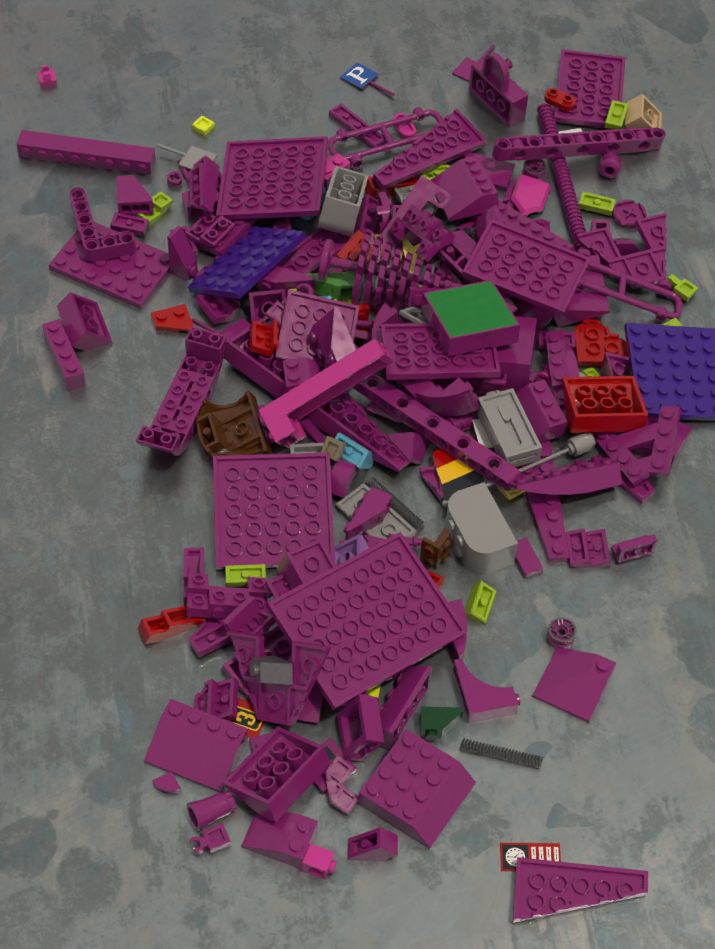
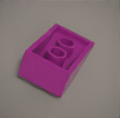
(281, 840)

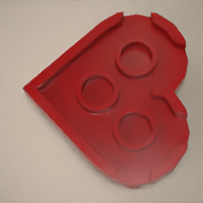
(594, 340)

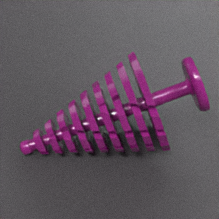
(372, 270)

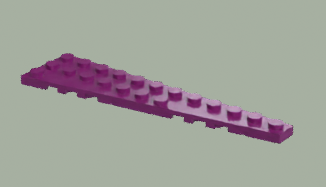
(547, 507)

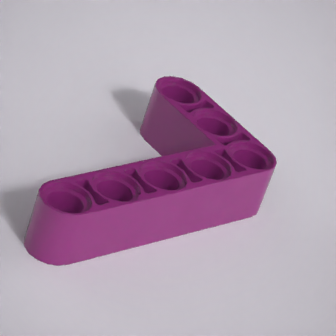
(94, 246)

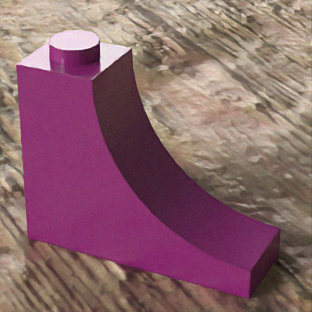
(481, 699)

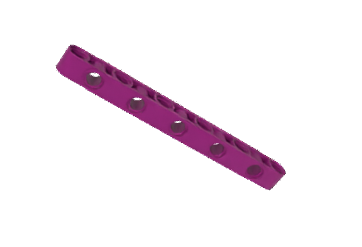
(578, 144)
(443, 434)

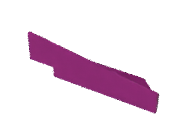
(203, 184)

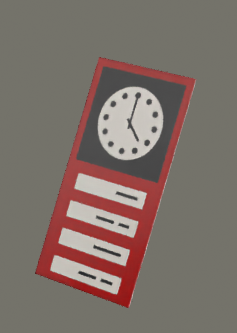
(542, 851)

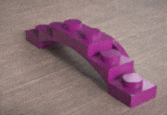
(561, 364)

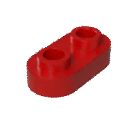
(559, 99)

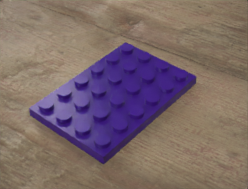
(246, 262)

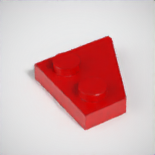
(172, 319)

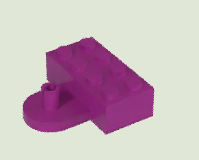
(496, 90)

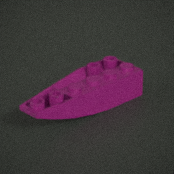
(457, 255)
(573, 478)

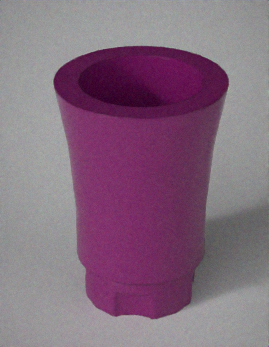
(210, 809)

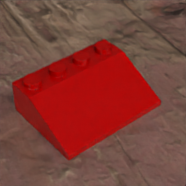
(603, 404)

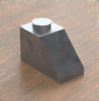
(271, 670)

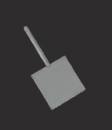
(191, 157)

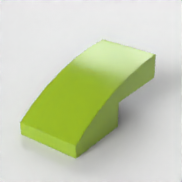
(160, 205)

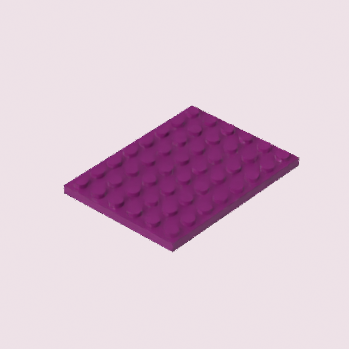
(374, 614)

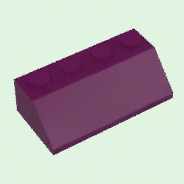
(403, 702)

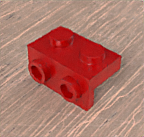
(264, 337)

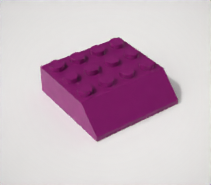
(417, 788)

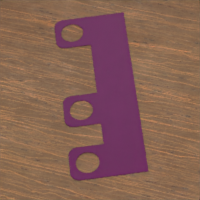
(421, 193)

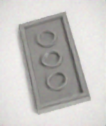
(391, 524)

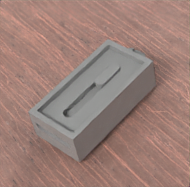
(509, 427)

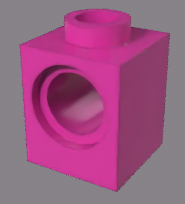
(318, 862)

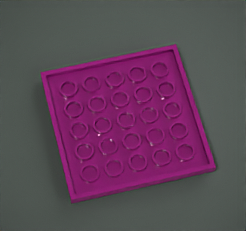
(273, 178)
(270, 506)

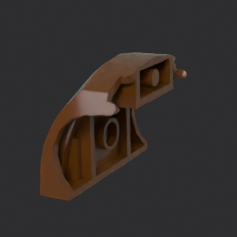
(232, 428)

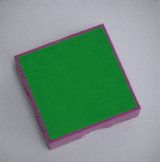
(470, 317)

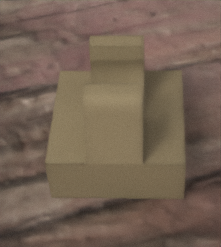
(335, 448)

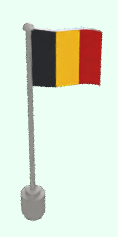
(457, 476)

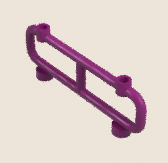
(356, 158)
(663, 288)

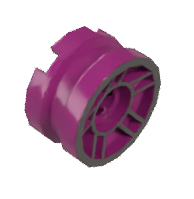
(535, 169)
(568, 631)

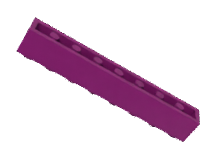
(86, 152)

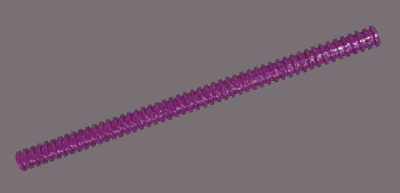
(563, 178)

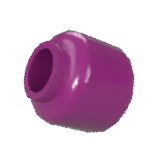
(610, 165)

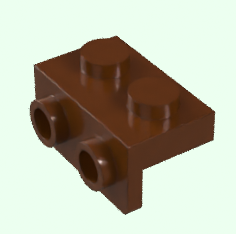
(435, 552)

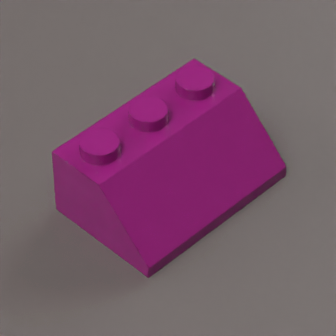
(83, 322)
(542, 410)

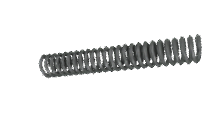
(412, 520)
(504, 753)

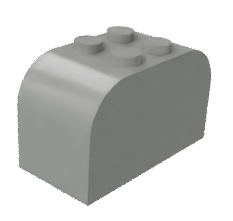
(342, 201)
(479, 531)

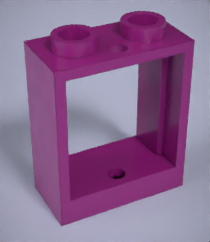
(356, 746)

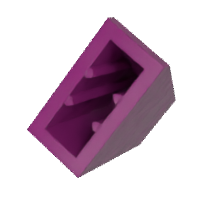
(132, 197)

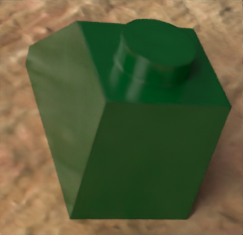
(438, 721)

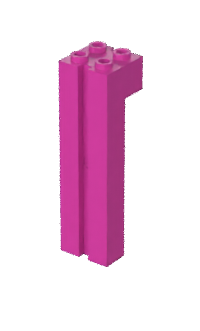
(284, 412)

